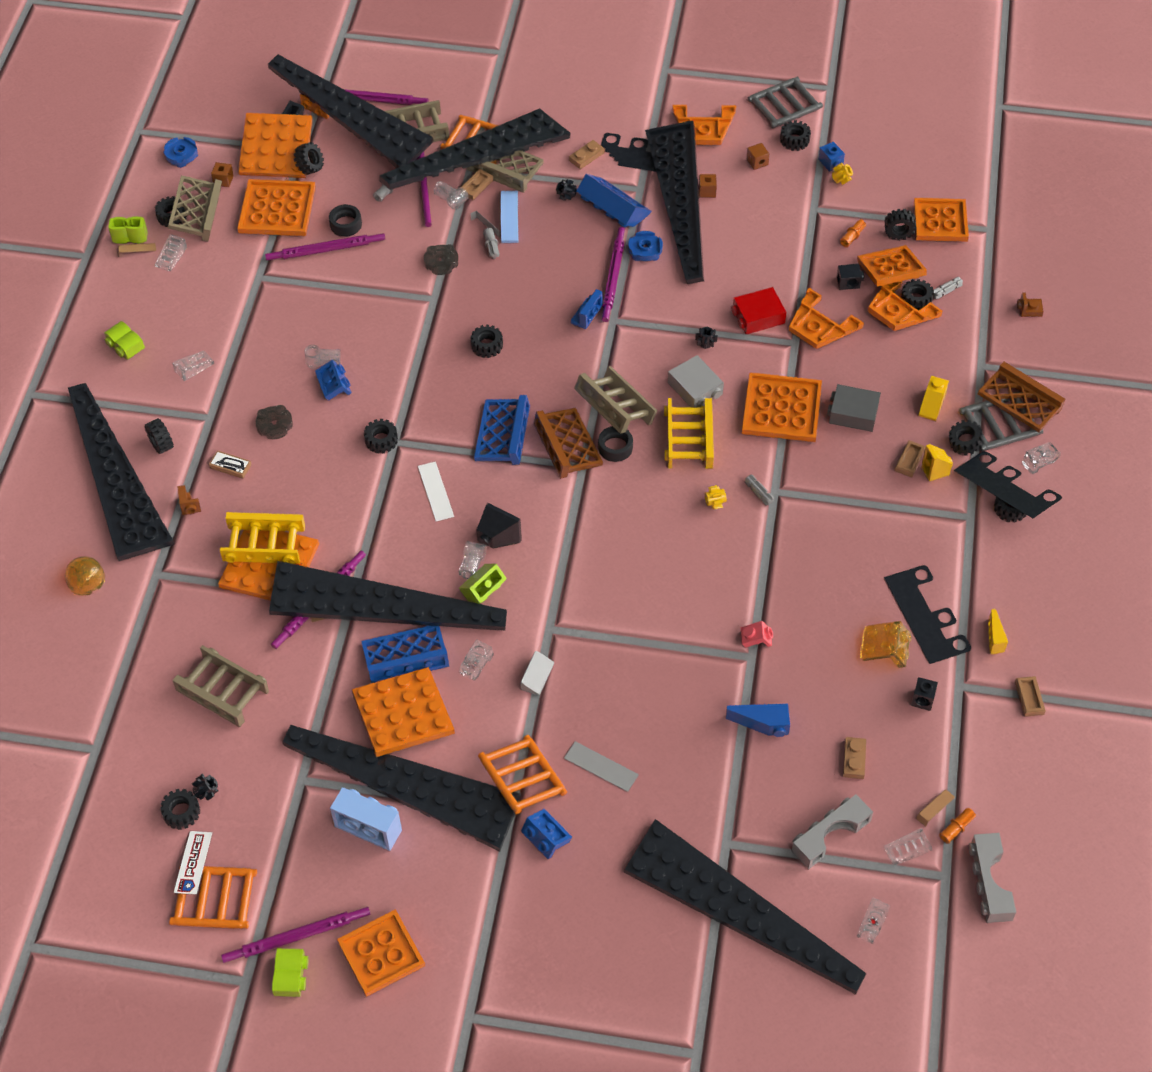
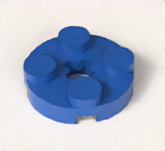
(188, 153)
(649, 253)

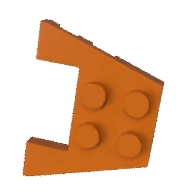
(707, 129)
(897, 312)
(817, 328)

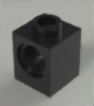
(849, 276)
(924, 694)

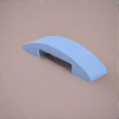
(509, 217)

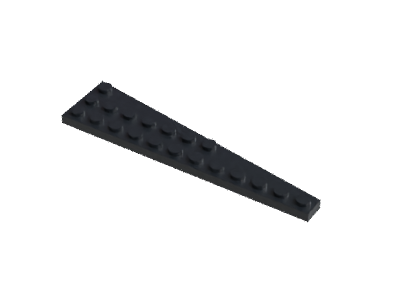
(379, 129)
(501, 141)
(676, 167)
(127, 507)
(330, 595)
(448, 797)
(698, 882)

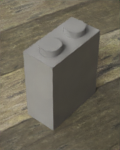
(695, 382)

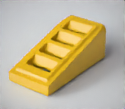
(997, 636)

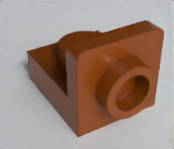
(1030, 307)
(187, 504)

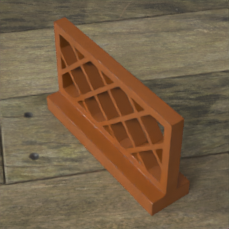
(1028, 388)
(560, 457)

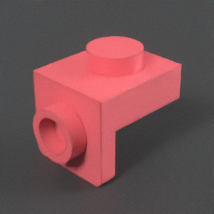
(756, 634)

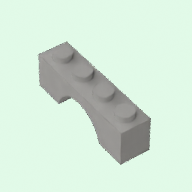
(851, 815)
(996, 902)

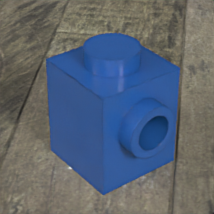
(831, 155)

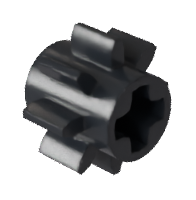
(566, 189)
(706, 337)
(205, 787)

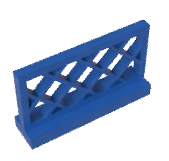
(516, 430)
(391, 668)

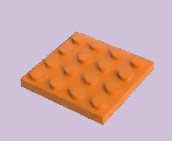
(271, 143)
(276, 207)
(782, 407)
(258, 577)
(403, 711)

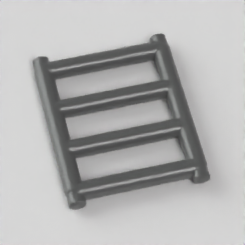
(801, 111)
(1001, 440)

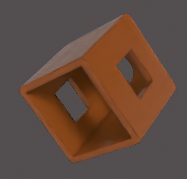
(759, 156)
(223, 172)
(707, 185)

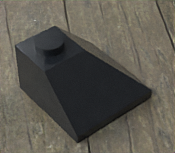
(498, 528)

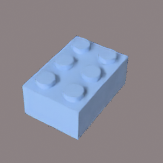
(366, 818)

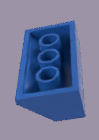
(612, 200)

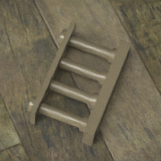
(438, 131)
(607, 407)
(218, 703)

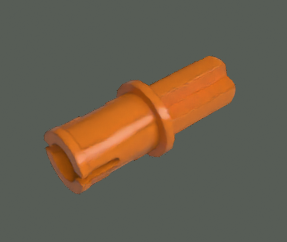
(852, 233)
(957, 825)

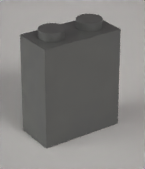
(853, 407)

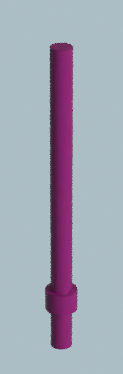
(425, 199)

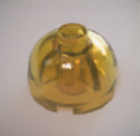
(84, 575)

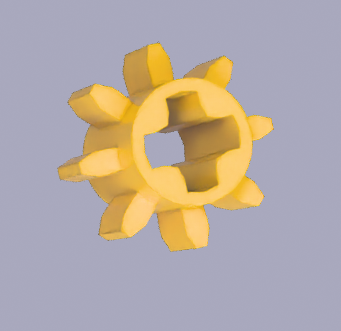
(842, 173)
(715, 497)

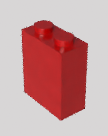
(759, 310)

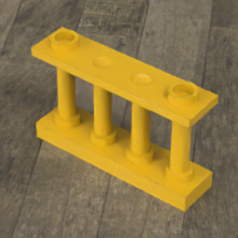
(705, 425)
(262, 521)

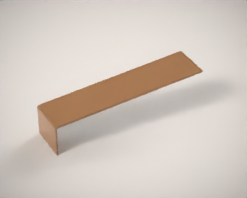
(136, 248)
(935, 807)

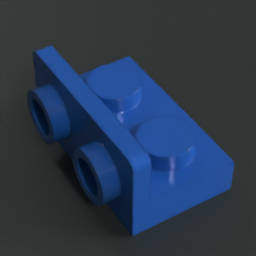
(588, 310)
(332, 379)
(545, 833)

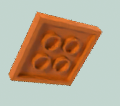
(941, 219)
(891, 265)
(381, 952)

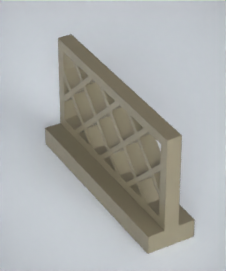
(511, 177)
(210, 206)

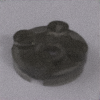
(438, 267)
(270, 414)

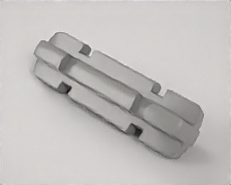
(947, 287)
(759, 489)

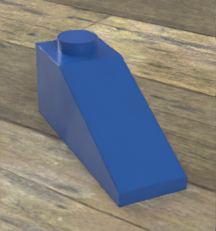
(764, 718)

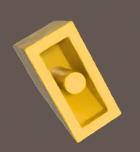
(933, 398)
(936, 463)

